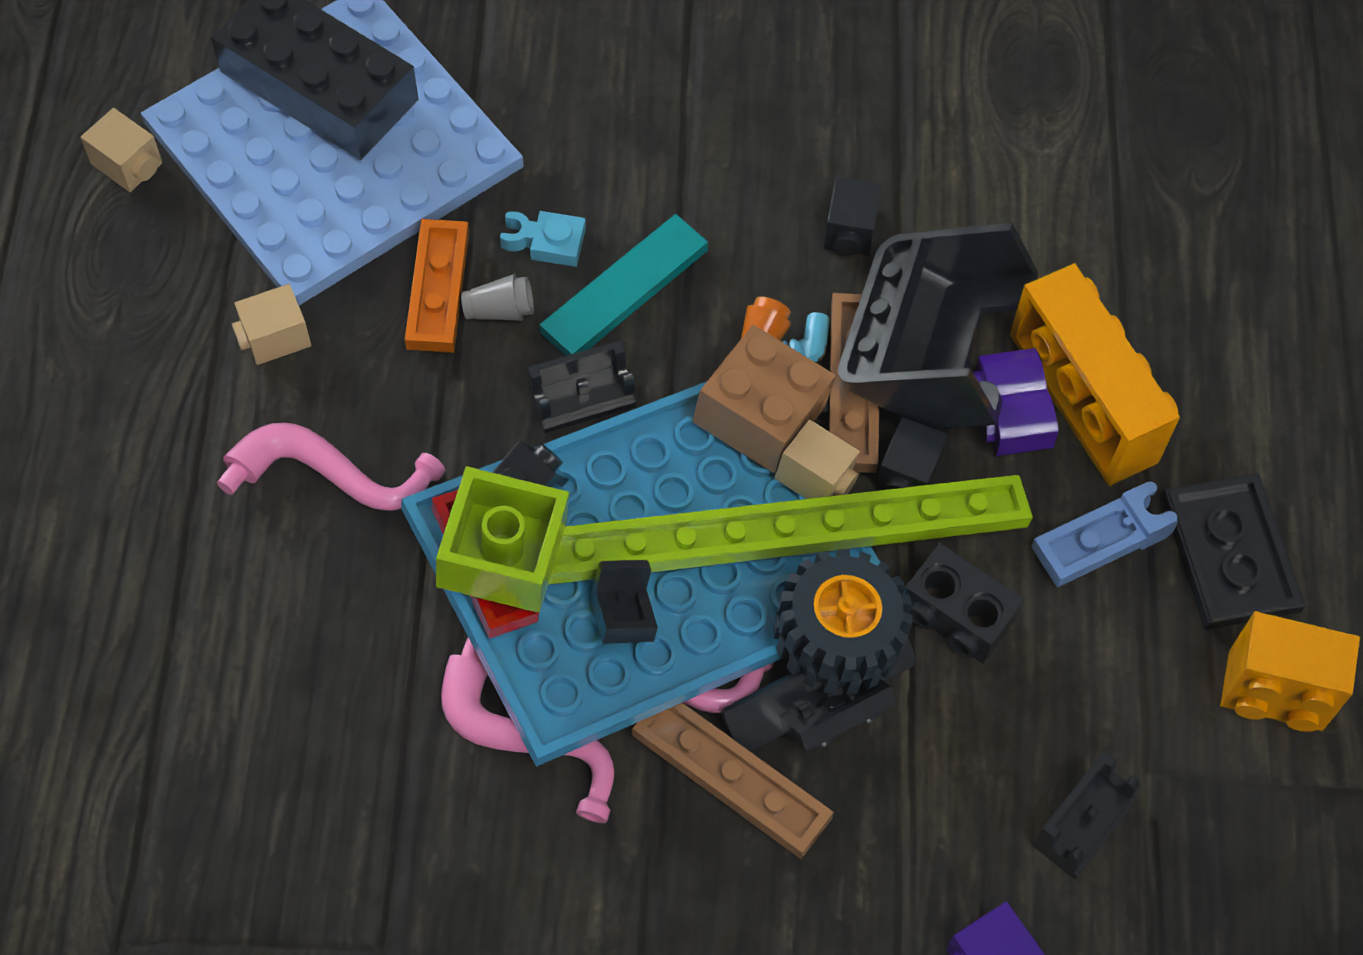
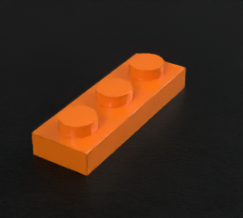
(437, 286)

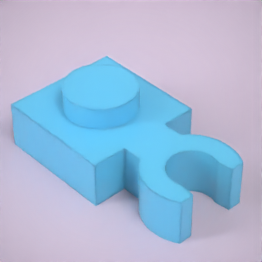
(550, 239)

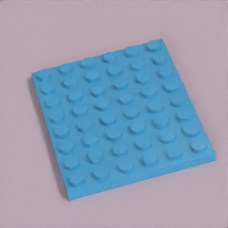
(710, 619)

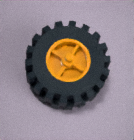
(842, 621)

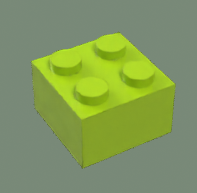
(502, 539)

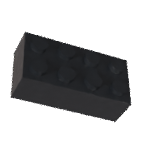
(317, 71)

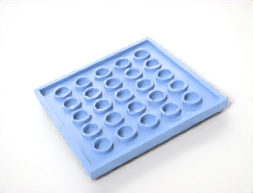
(305, 202)

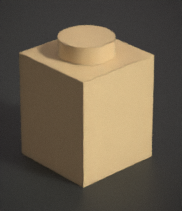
(122, 150)
(271, 325)
(818, 463)

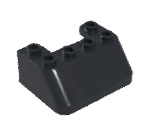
(924, 318)

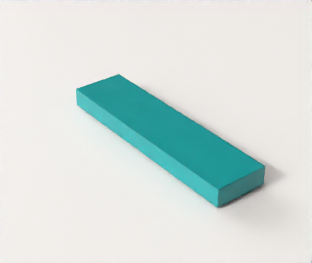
(624, 287)

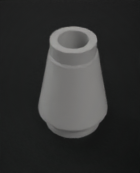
(499, 300)

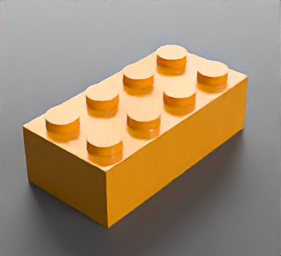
(1095, 374)

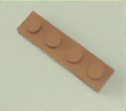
(850, 415)
(735, 777)

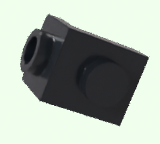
(533, 465)
(623, 602)

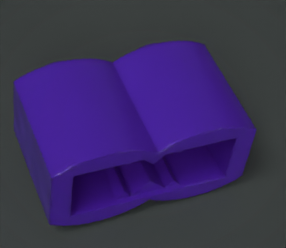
(1027, 410)

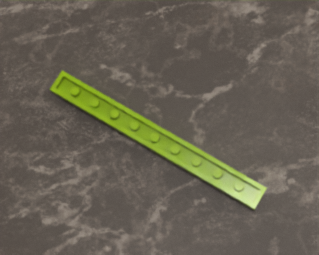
(795, 527)

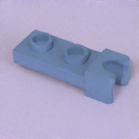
(1103, 535)

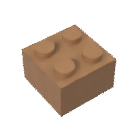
(762, 397)

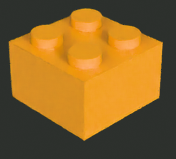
(1290, 672)

